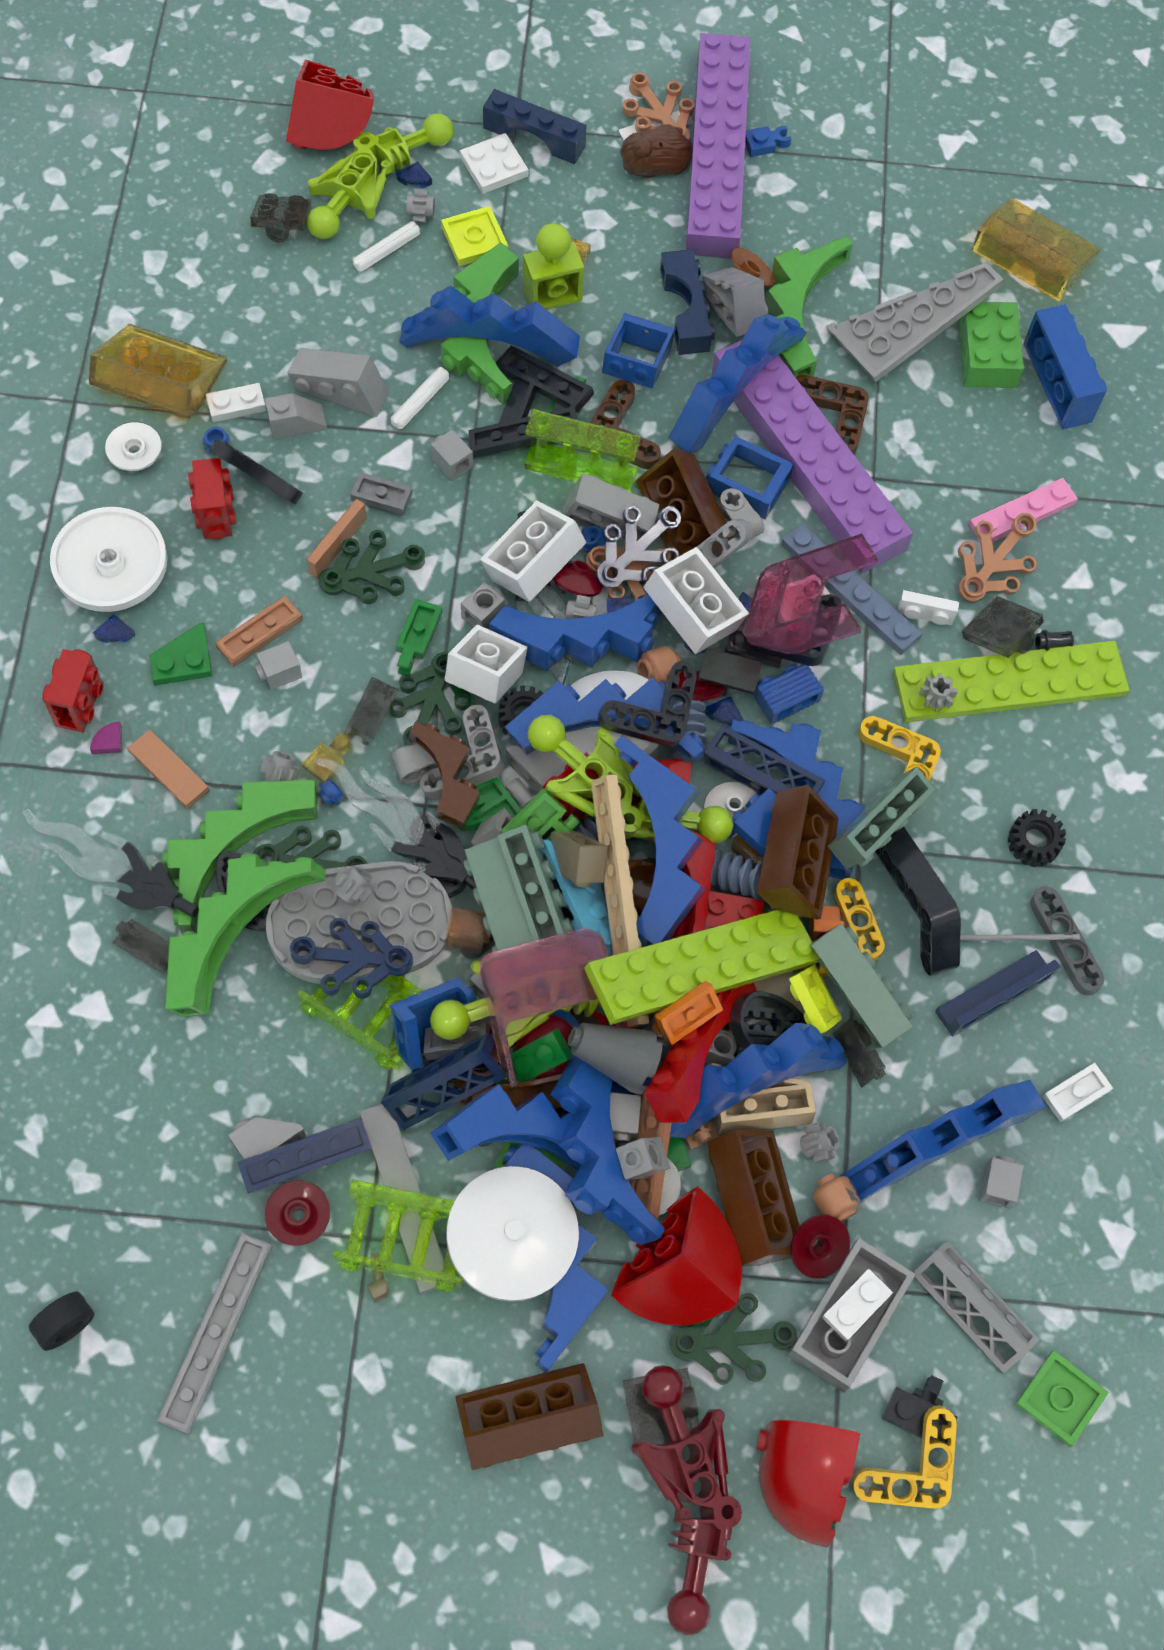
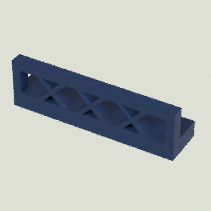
(751, 775)
(996, 992)
(439, 1072)
(304, 1155)

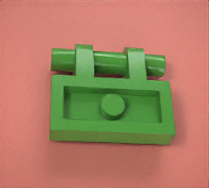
(543, 814)

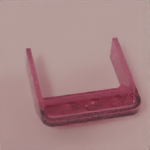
(789, 595)
(538, 980)

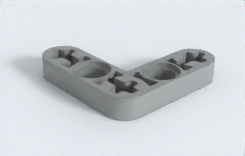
(729, 547)
(479, 757)

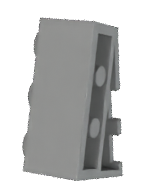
(735, 298)
(340, 379)
(601, 504)

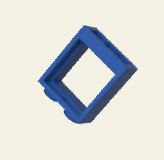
(632, 331)
(760, 458)

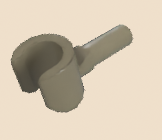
(379, 1288)

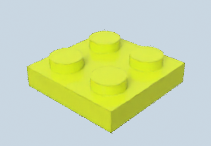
(472, 234)
(815, 998)

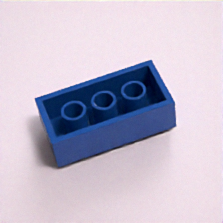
(1064, 366)

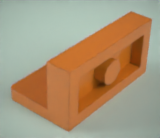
(687, 1013)

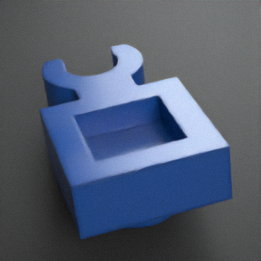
(763, 141)

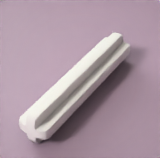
(386, 246)
(419, 398)

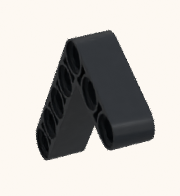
(929, 900)

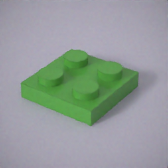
(1061, 1398)

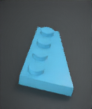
(584, 902)

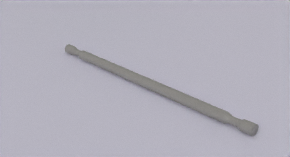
(1018, 937)

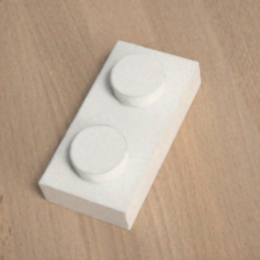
(236, 402)
(927, 607)
(1077, 1092)
(857, 1305)

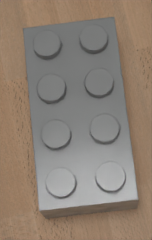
(821, 1347)

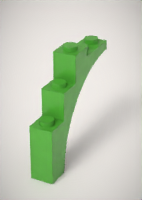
(796, 278)
(471, 354)
(259, 810)
(221, 918)

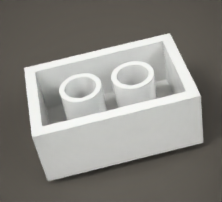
(533, 550)
(695, 600)

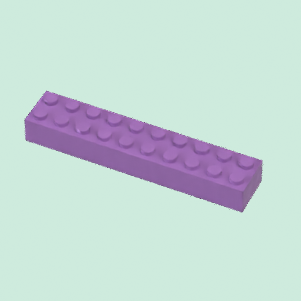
(718, 145)
(823, 463)

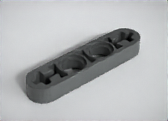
(1060, 946)

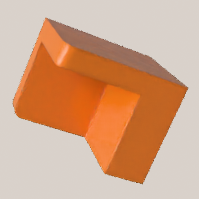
(829, 919)

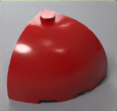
(327, 108)
(686, 1272)
(804, 1475)

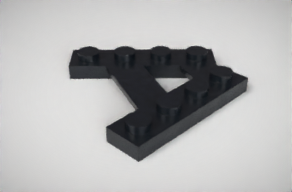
(530, 377)

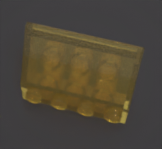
(1034, 248)
(155, 370)

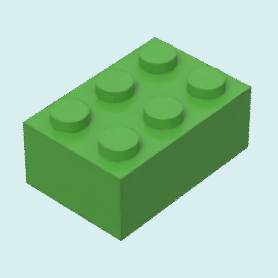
(991, 345)

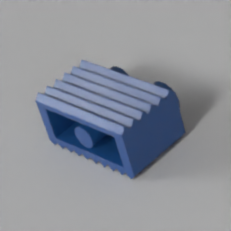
(788, 692)

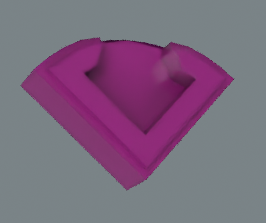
(107, 739)

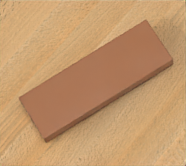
(332, 542)
(259, 631)
(168, 769)

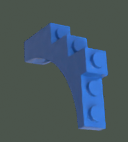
(493, 319)
(737, 367)
(587, 638)
(576, 715)
(801, 748)
(760, 1066)
(495, 1119)
(590, 1141)

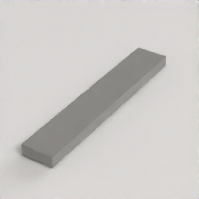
(398, 1173)
(214, 1334)

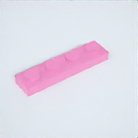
(1038, 503)

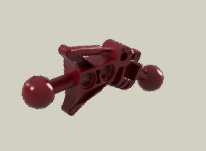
(698, 1537)

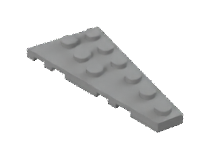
(907, 323)

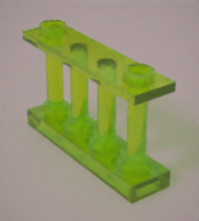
(570, 465)
(398, 990)
(398, 1202)

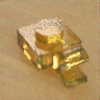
(334, 751)

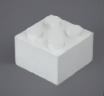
(485, 663)

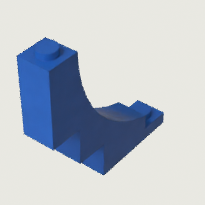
(667, 802)
(947, 1134)
(577, 1292)

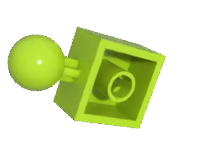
(554, 272)

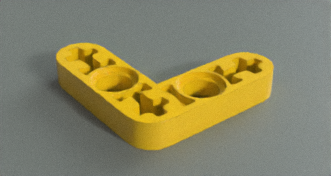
(911, 753)
(843, 903)
(927, 1474)

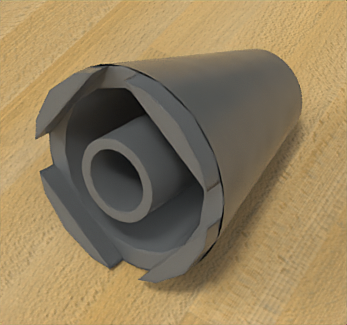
(618, 1053)

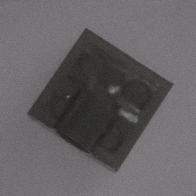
(288, 211)
(1004, 627)
(646, 1420)

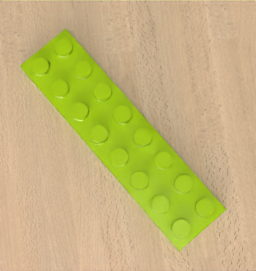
(1016, 682)
(723, 956)

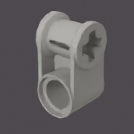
(735, 506)
(412, 763)

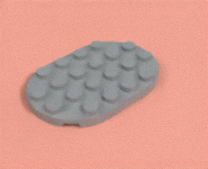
(403, 902)

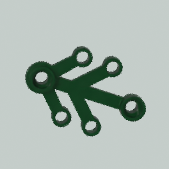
(368, 570)
(431, 696)
(278, 851)
(727, 1341)

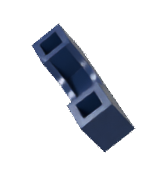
(561, 134)
(681, 276)

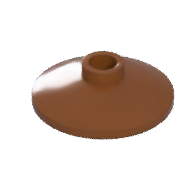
(753, 265)

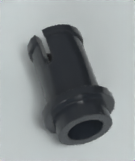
(1048, 640)

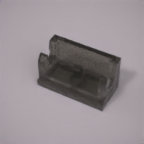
(371, 710)

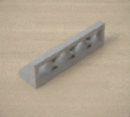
(984, 1299)

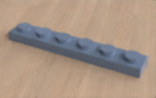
(859, 596)

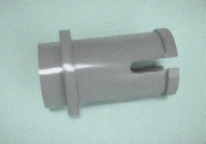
(519, 792)

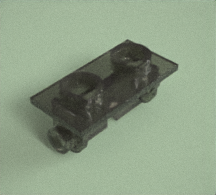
(143, 944)
(863, 1063)

